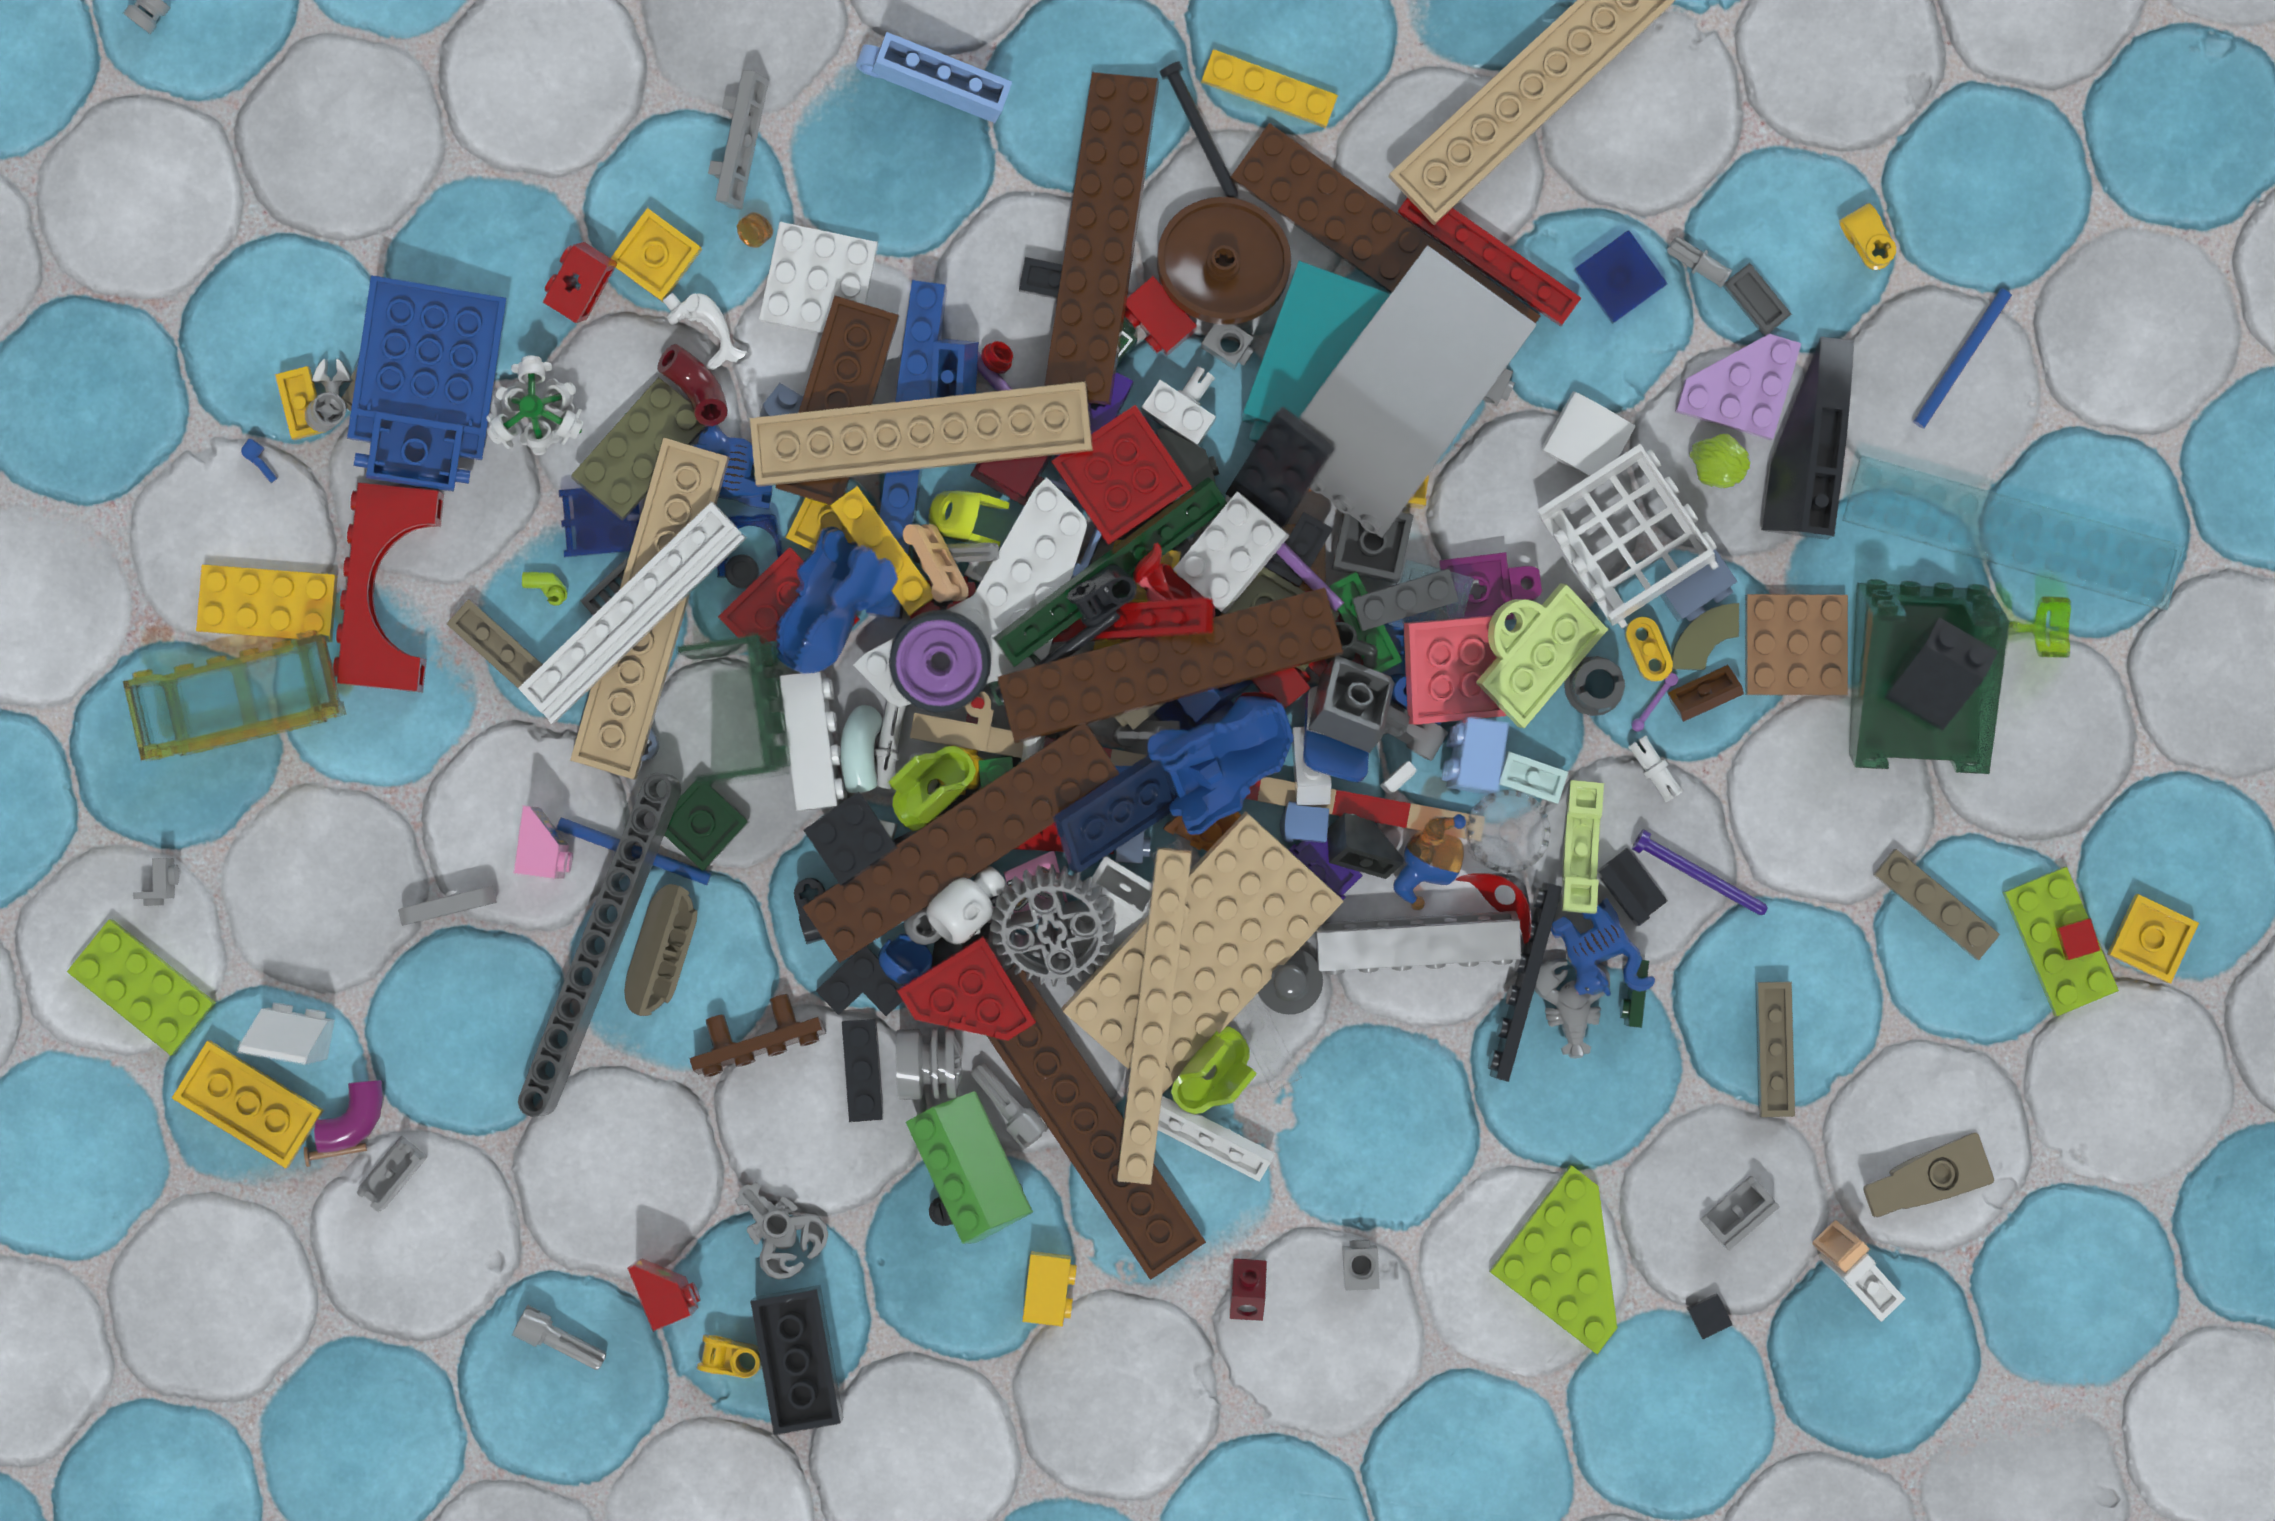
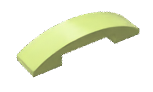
(1582, 847)

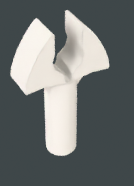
(320, 376)

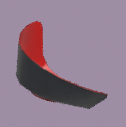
(1488, 883)

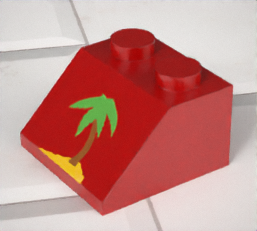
(663, 1293)

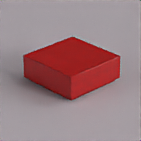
(2078, 939)

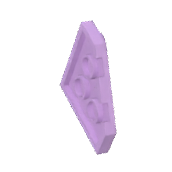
(1743, 388)

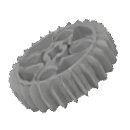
(1047, 937)

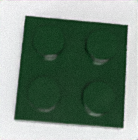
(704, 824)

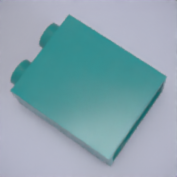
(1310, 338)

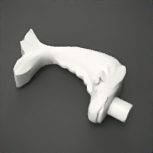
(704, 310)

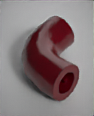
(696, 382)

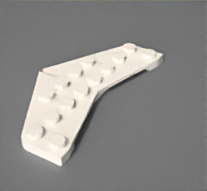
(1030, 567)

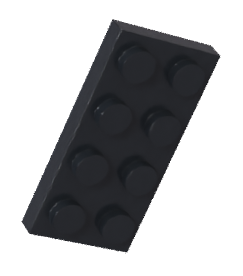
(1282, 467)

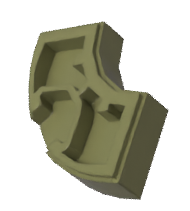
(1703, 635)

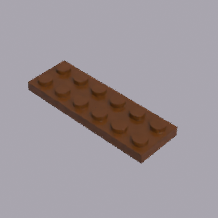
(845, 375)

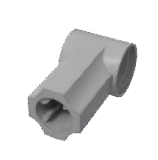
(1422, 738)

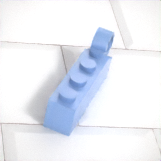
(936, 76)

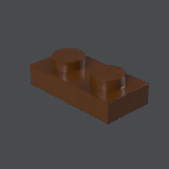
(1705, 693)

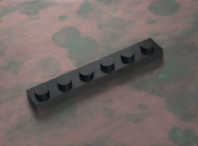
(1520, 994)

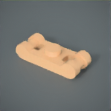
(937, 562)

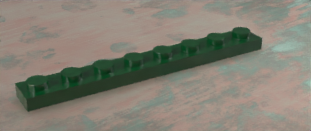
(1166, 529)

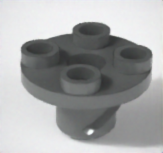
(1293, 985)

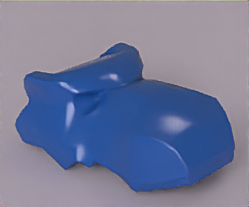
(832, 588)
(1222, 759)

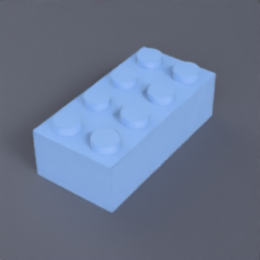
(1475, 755)

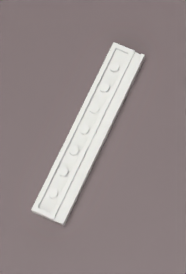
(632, 612)

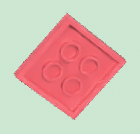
(1443, 669)

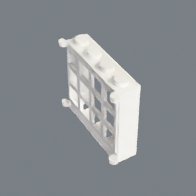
(1586, 564)

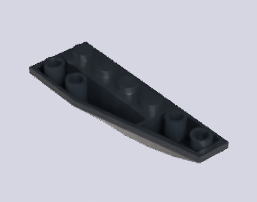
(1811, 449)

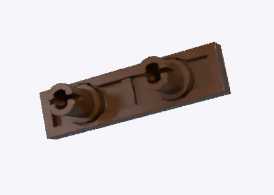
(744, 1052)

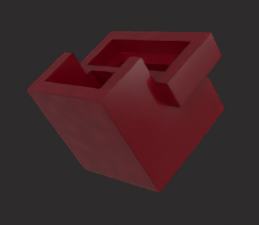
(1012, 477)

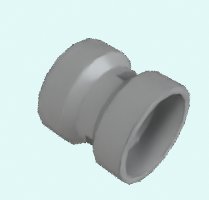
(154, 7)
(331, 409)

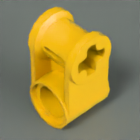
(1866, 232)
(727, 1357)

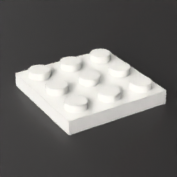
(809, 271)

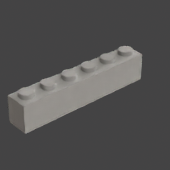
(1418, 942)

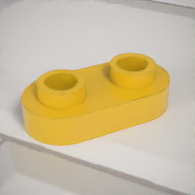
(1651, 648)

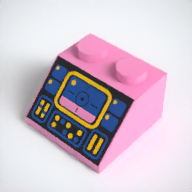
(541, 847)

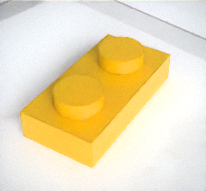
(296, 394)

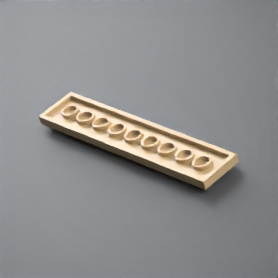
(1520, 100)
(921, 434)
(628, 695)

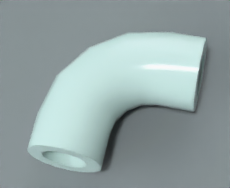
(858, 749)

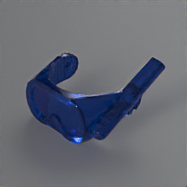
(764, 521)

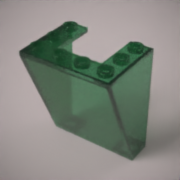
(1885, 626)

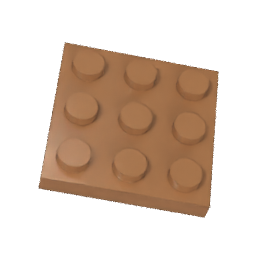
(1796, 644)

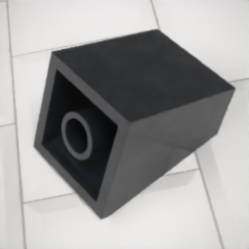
(1940, 673)

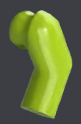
(548, 583)

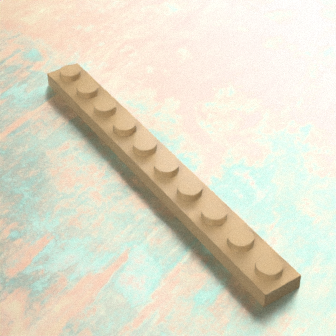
(1154, 1015)

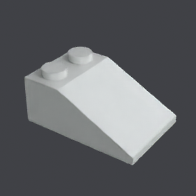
(289, 1035)

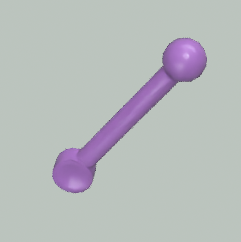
(1638, 724)

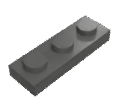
(1405, 599)

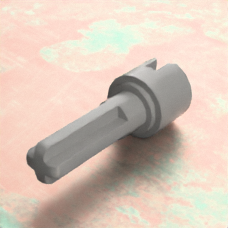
(1022, 1123)
(537, 1328)

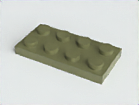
(625, 460)

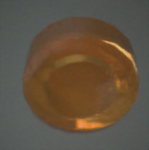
(754, 230)

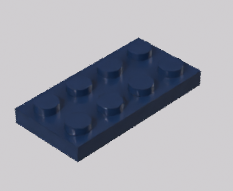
(1115, 813)

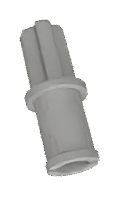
(1699, 261)

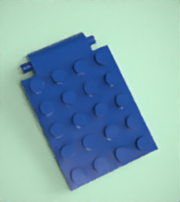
(424, 381)

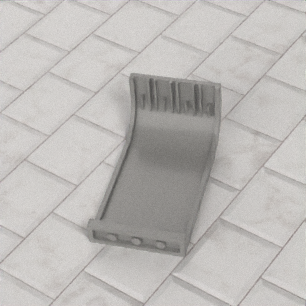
(1410, 387)

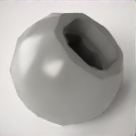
(920, 930)

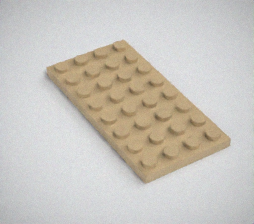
(1242, 917)

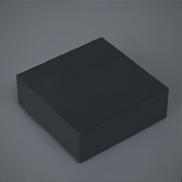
(1709, 1316)

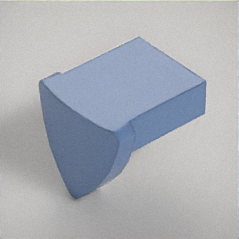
(1304, 823)

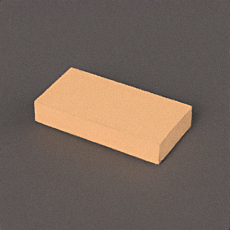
(1840, 1246)

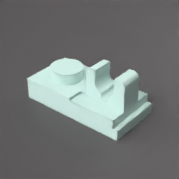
(1532, 777)

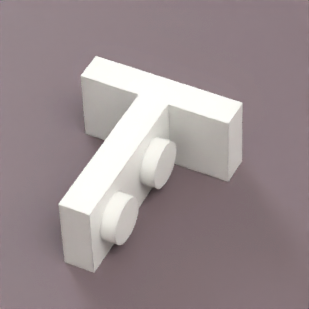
(1869, 1286)

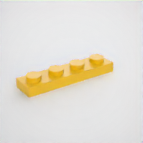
(1269, 88)
(871, 532)

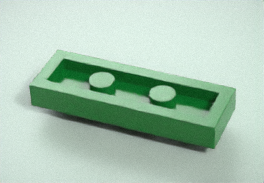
(1378, 636)

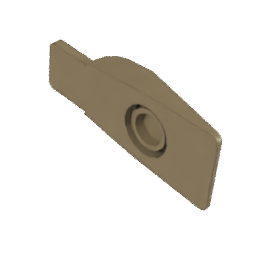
(1931, 1177)

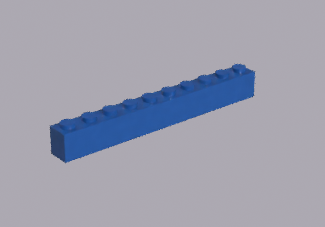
(914, 383)

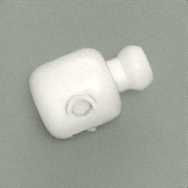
(965, 905)

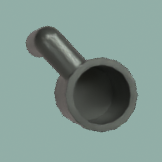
(1352, 645)

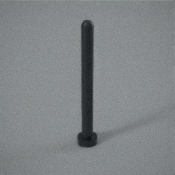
(1172, 73)
(1076, 642)

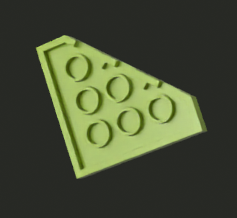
(1563, 1261)

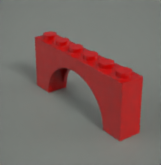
(380, 520)

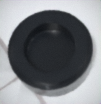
(742, 571)

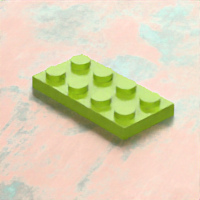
(2037, 912)
(141, 987)

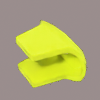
(963, 514)

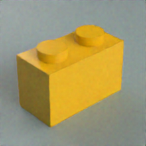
(1047, 1289)

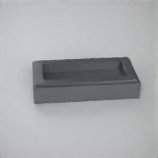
(1756, 299)

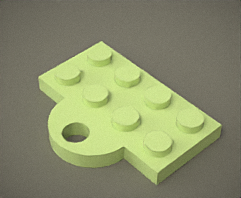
(1537, 651)

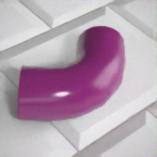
(355, 1123)

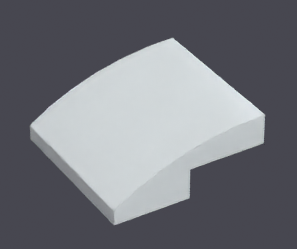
(1587, 435)

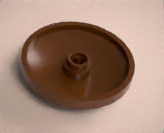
(1223, 260)

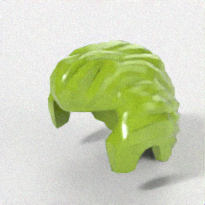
(1720, 461)

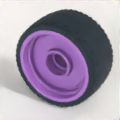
(936, 688)

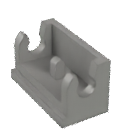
(391, 1173)
(1739, 1213)

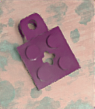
(1500, 582)

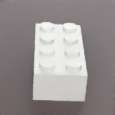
(811, 741)

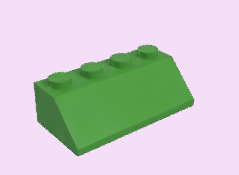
(969, 1167)

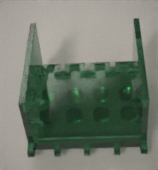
(767, 698)

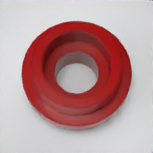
(997, 357)

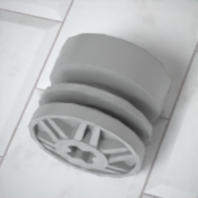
(927, 1063)

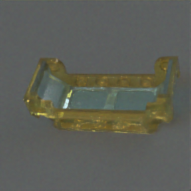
(234, 698)

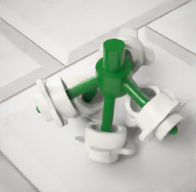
(526, 404)

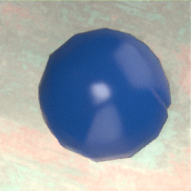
(904, 959)

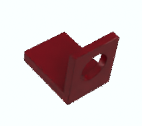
(1248, 1288)

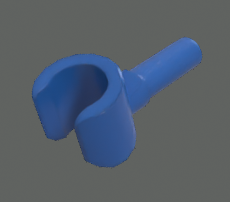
(251, 450)

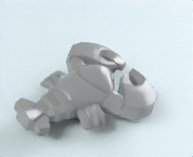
(1572, 1009)
(780, 1231)

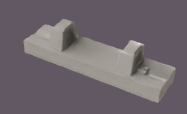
(742, 138)

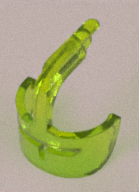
(2059, 617)

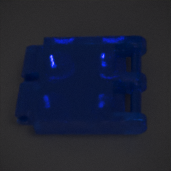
(596, 527)

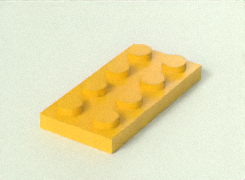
(265, 602)
(247, 1104)

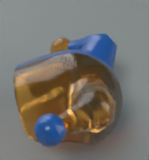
(1430, 858)

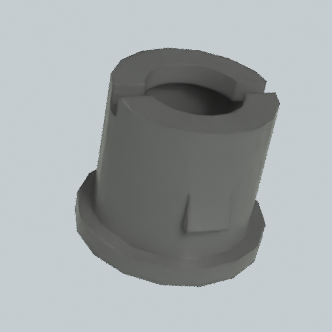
(1585, 702)

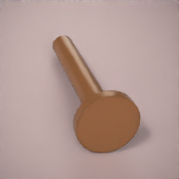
(315, 1155)

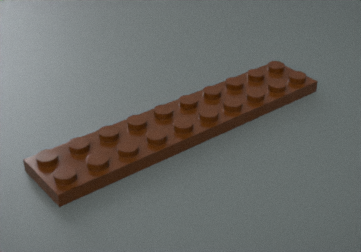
(1342, 214)
(1102, 233)
(1169, 667)
(961, 842)
(1091, 1135)

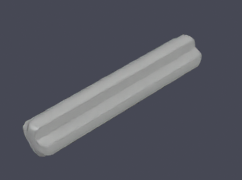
(969, 552)

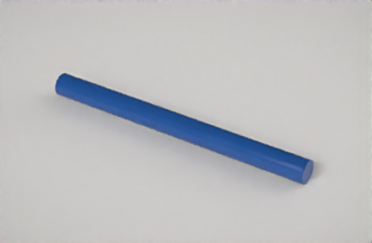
(1962, 358)
(610, 842)

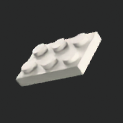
(1231, 552)

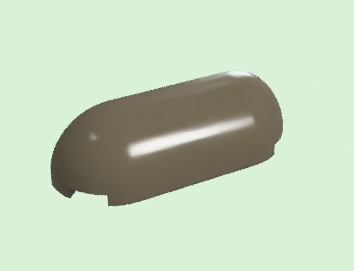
(660, 950)

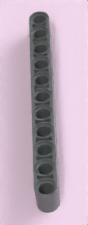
(587, 956)

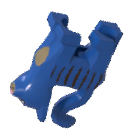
(737, 481)
(1597, 945)

